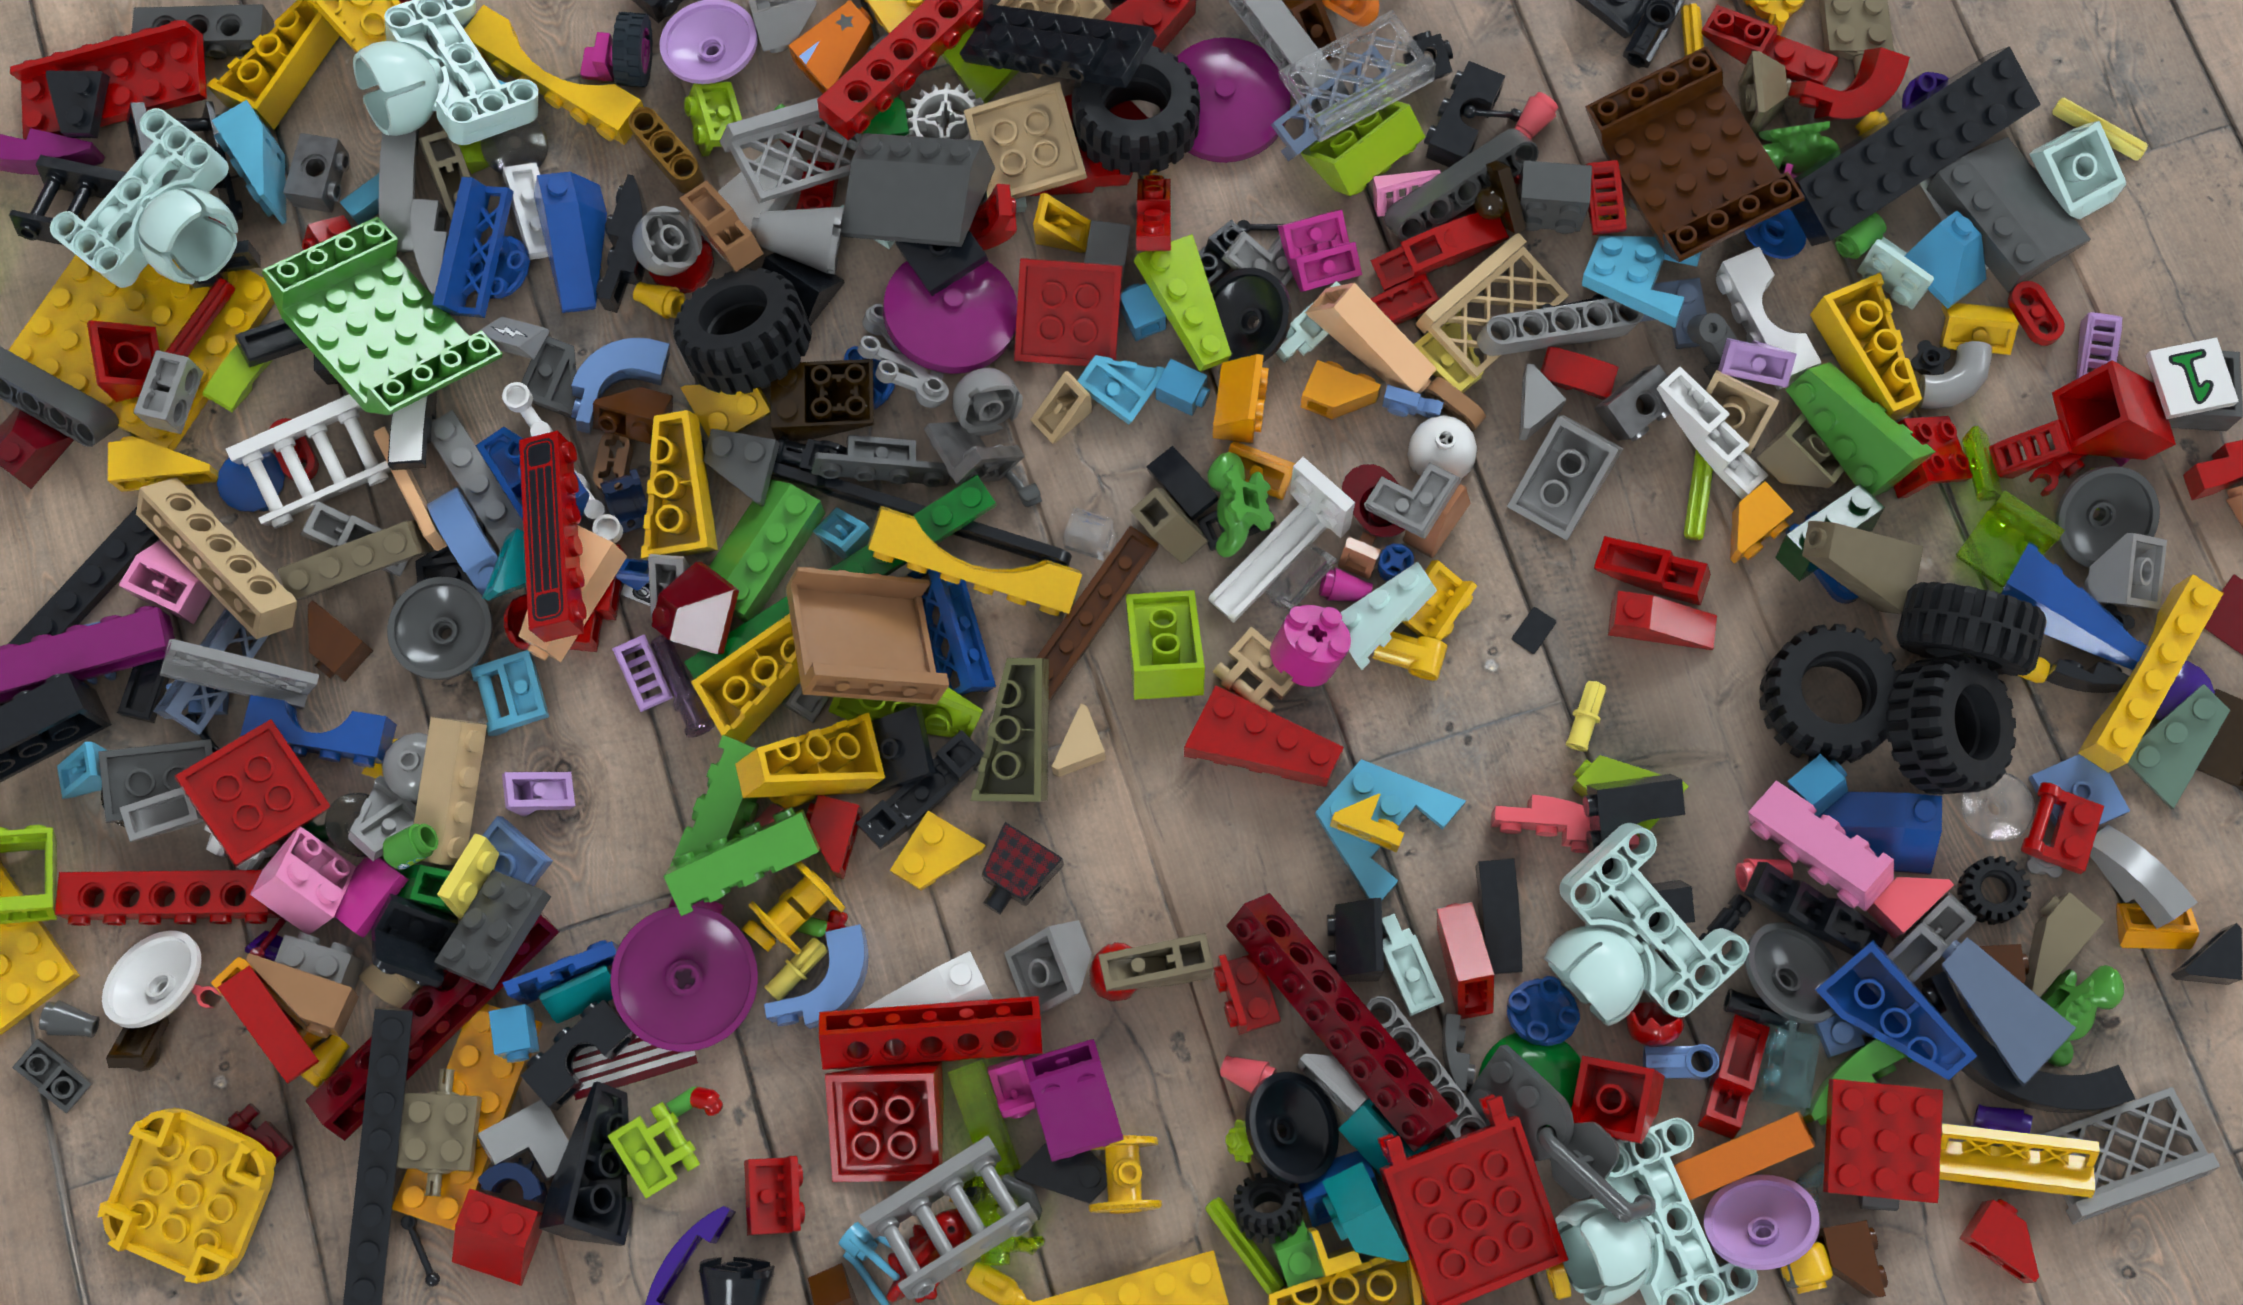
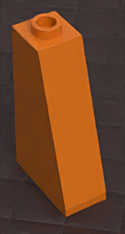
(1745, 1155)

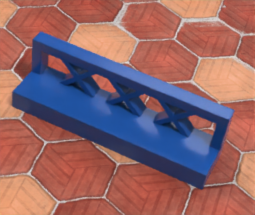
(465, 249)
(961, 629)

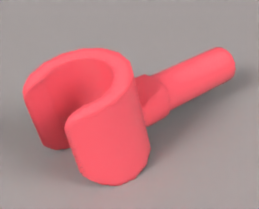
(200, 993)

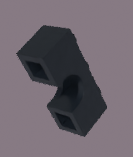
(1452, 137)
(552, 1072)

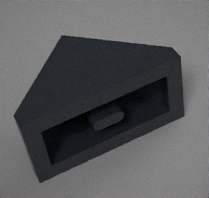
(2216, 961)

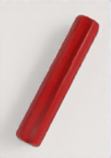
(201, 318)

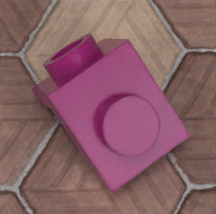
(598, 59)
(1012, 1088)

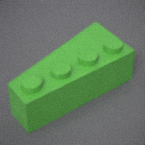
(1856, 430)
(722, 808)
(740, 859)

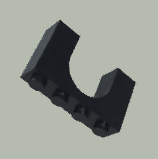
(1633, 802)

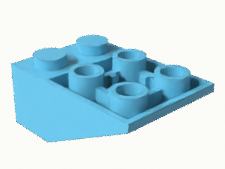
(254, 157)

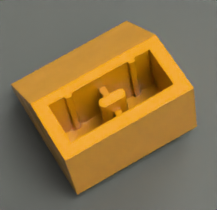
(1240, 399)

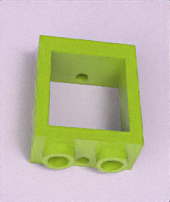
(31, 907)

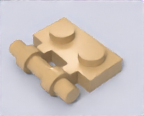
(1253, 656)

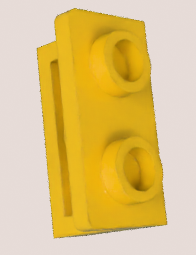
(1440, 611)

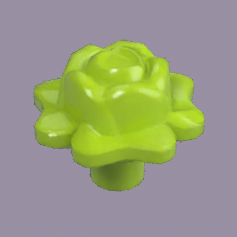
(1238, 1142)

